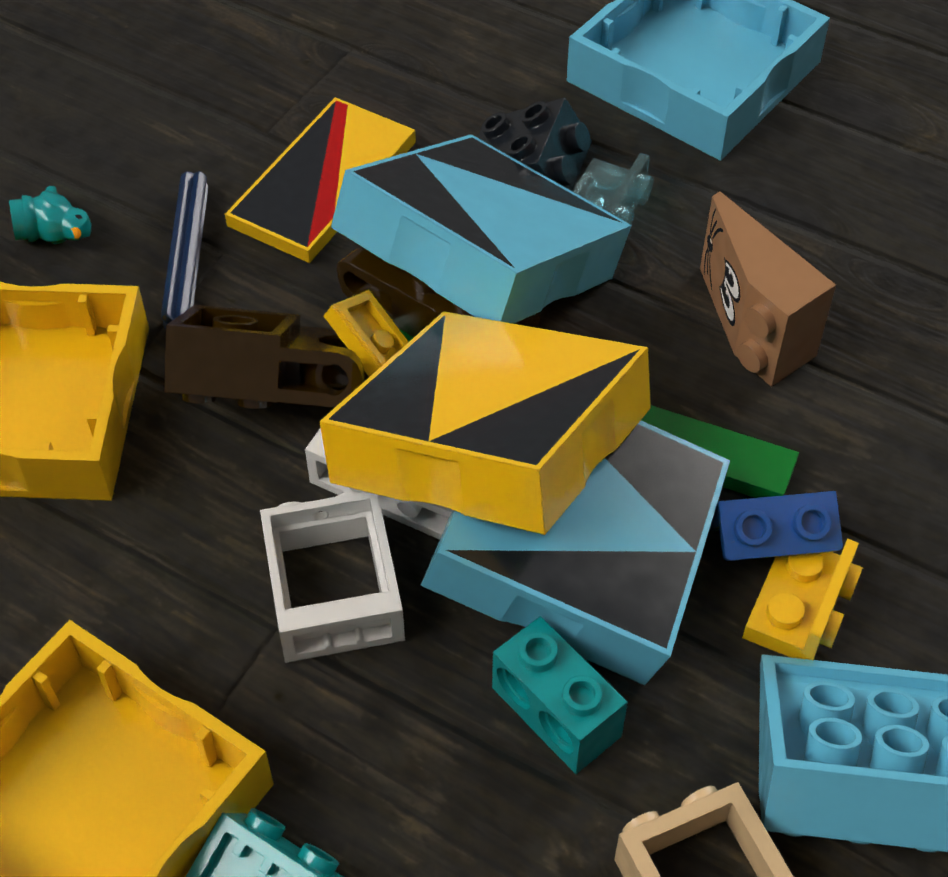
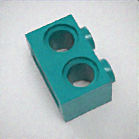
(558, 694)

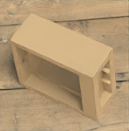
(698, 813)

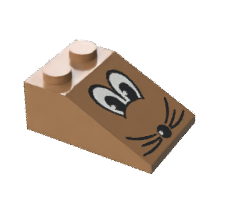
(763, 293)

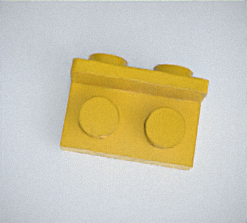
(799, 602)

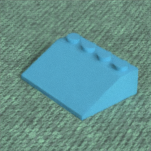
(854, 753)

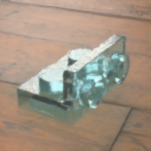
(616, 187)

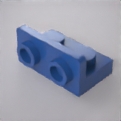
(778, 526)

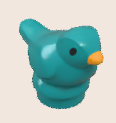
(48, 218)

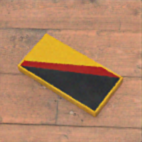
(299, 192)

